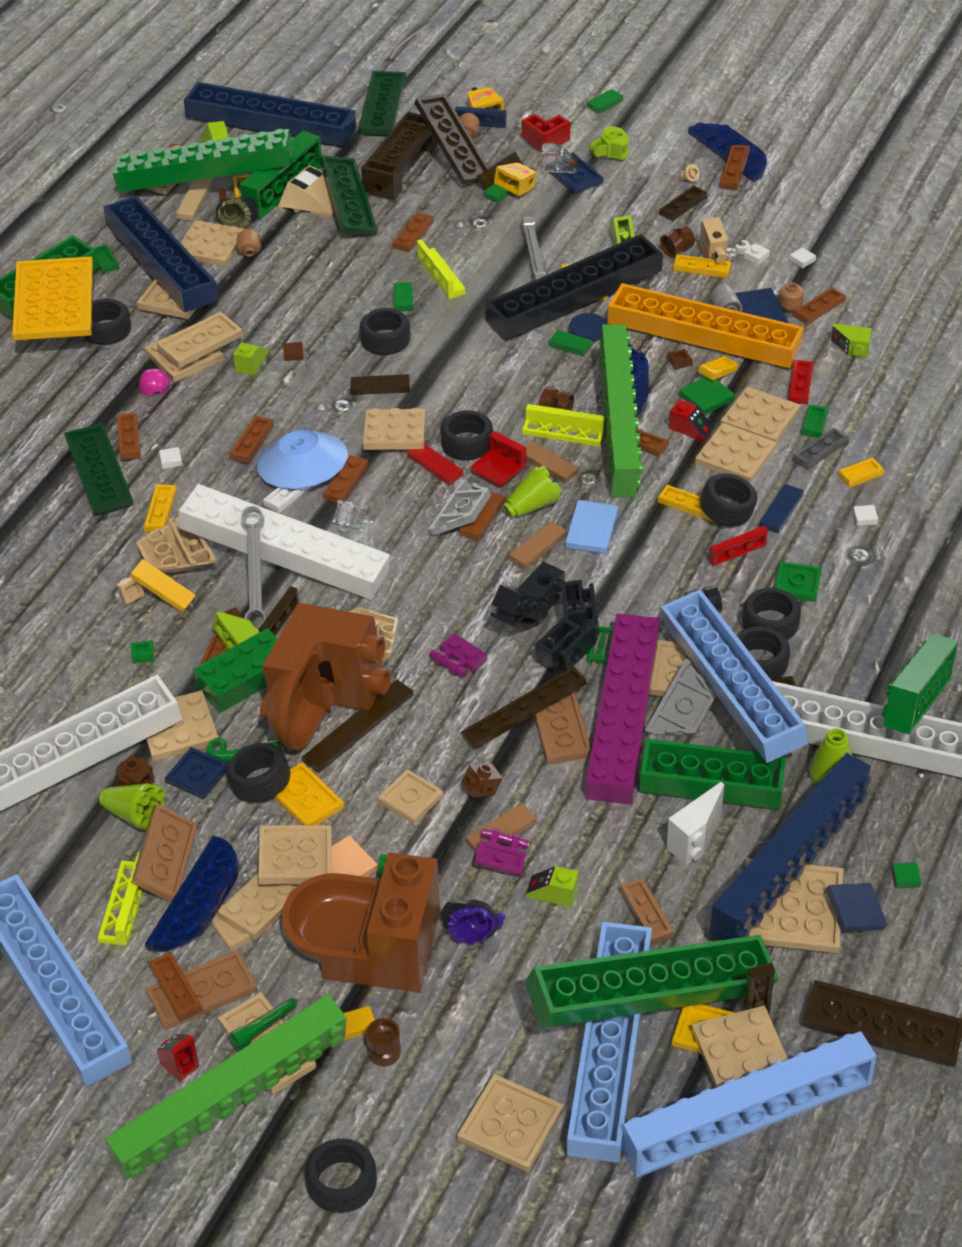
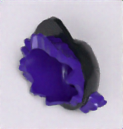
(471, 920)

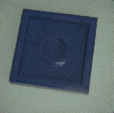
(196, 773)
(856, 907)

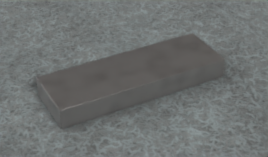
(820, 448)

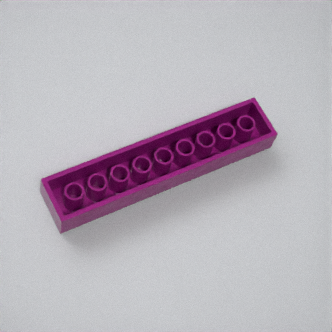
(623, 710)

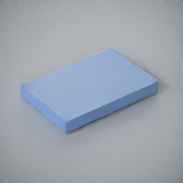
(592, 526)

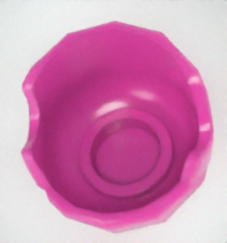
(153, 381)

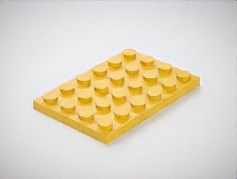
(53, 298)

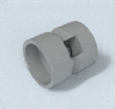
(726, 298)

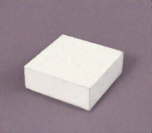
(802, 257)
(170, 458)
(865, 515)

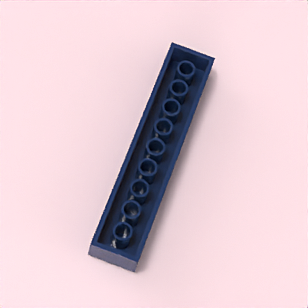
(269, 113)
(161, 253)
(790, 850)

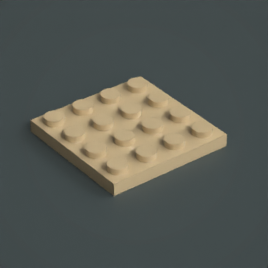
(804, 913)

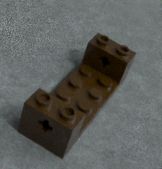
(383, 169)

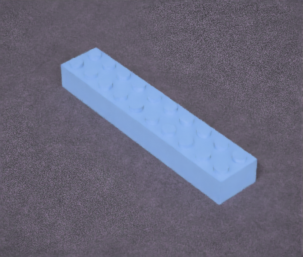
(735, 676)
(58, 987)
(606, 1064)
(747, 1104)

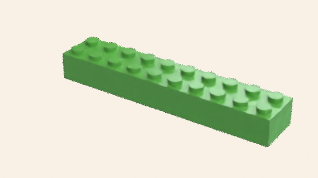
(620, 411)
(226, 1088)

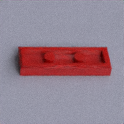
(801, 382)
(436, 464)
(738, 546)

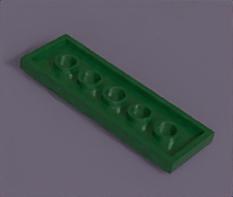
(382, 103)
(348, 195)
(98, 469)

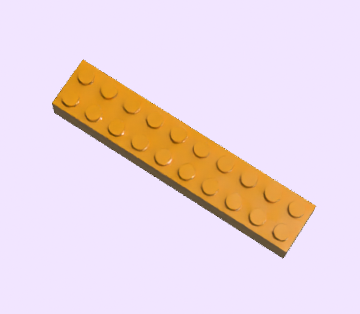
(706, 325)

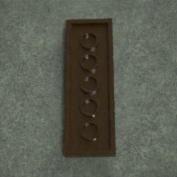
(452, 137)
(884, 1022)

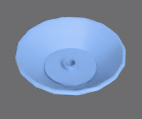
(302, 459)

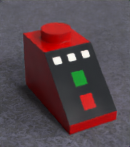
(689, 421)
(179, 1056)

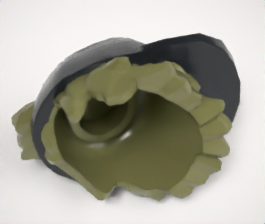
(236, 212)

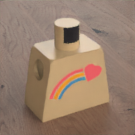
(713, 239)

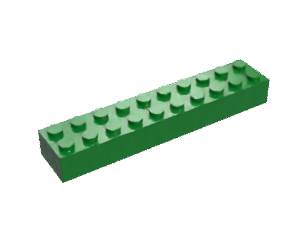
(203, 160)
(644, 981)

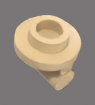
(690, 173)

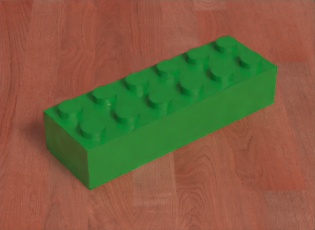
(269, 184)
(69, 248)
(919, 683)
(695, 769)

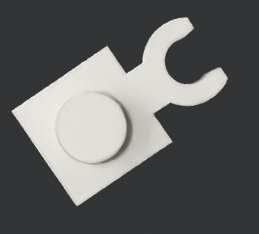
(753, 253)

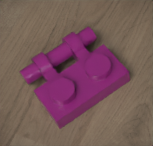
(462, 652)
(500, 857)

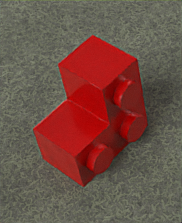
(540, 132)

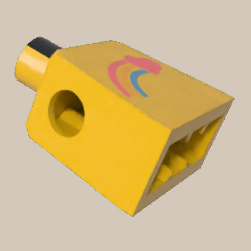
(484, 98)
(515, 178)

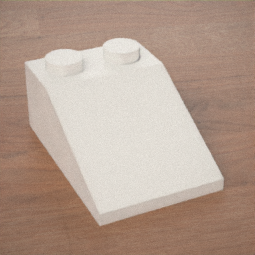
(694, 825)

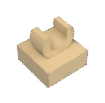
(129, 590)

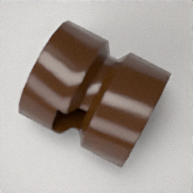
(677, 240)
(552, 398)
(383, 1042)

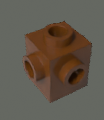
(134, 772)
(481, 780)

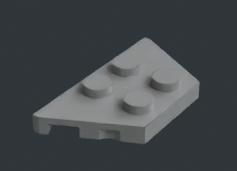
(461, 507)
(683, 705)

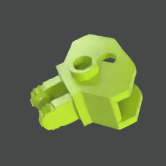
(611, 144)

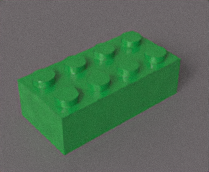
(235, 672)

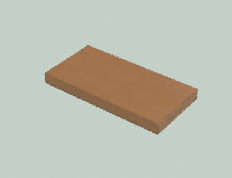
(563, 731)
(164, 853)
(213, 984)

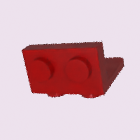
(501, 461)

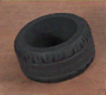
(385, 320)
(111, 331)
(465, 422)
(723, 511)
(774, 600)
(771, 641)
(262, 786)
(336, 1152)

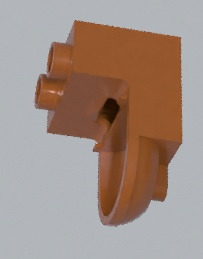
(317, 663)
(369, 926)

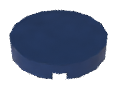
(587, 326)

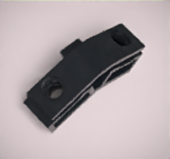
(531, 600)
(572, 631)

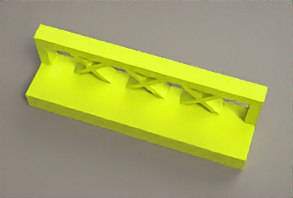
(439, 271)
(565, 422)
(128, 904)

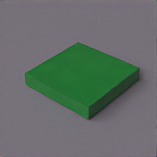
(707, 394)
(799, 580)

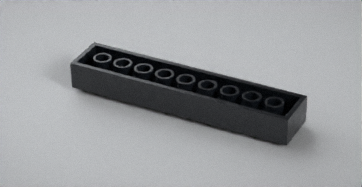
(573, 286)

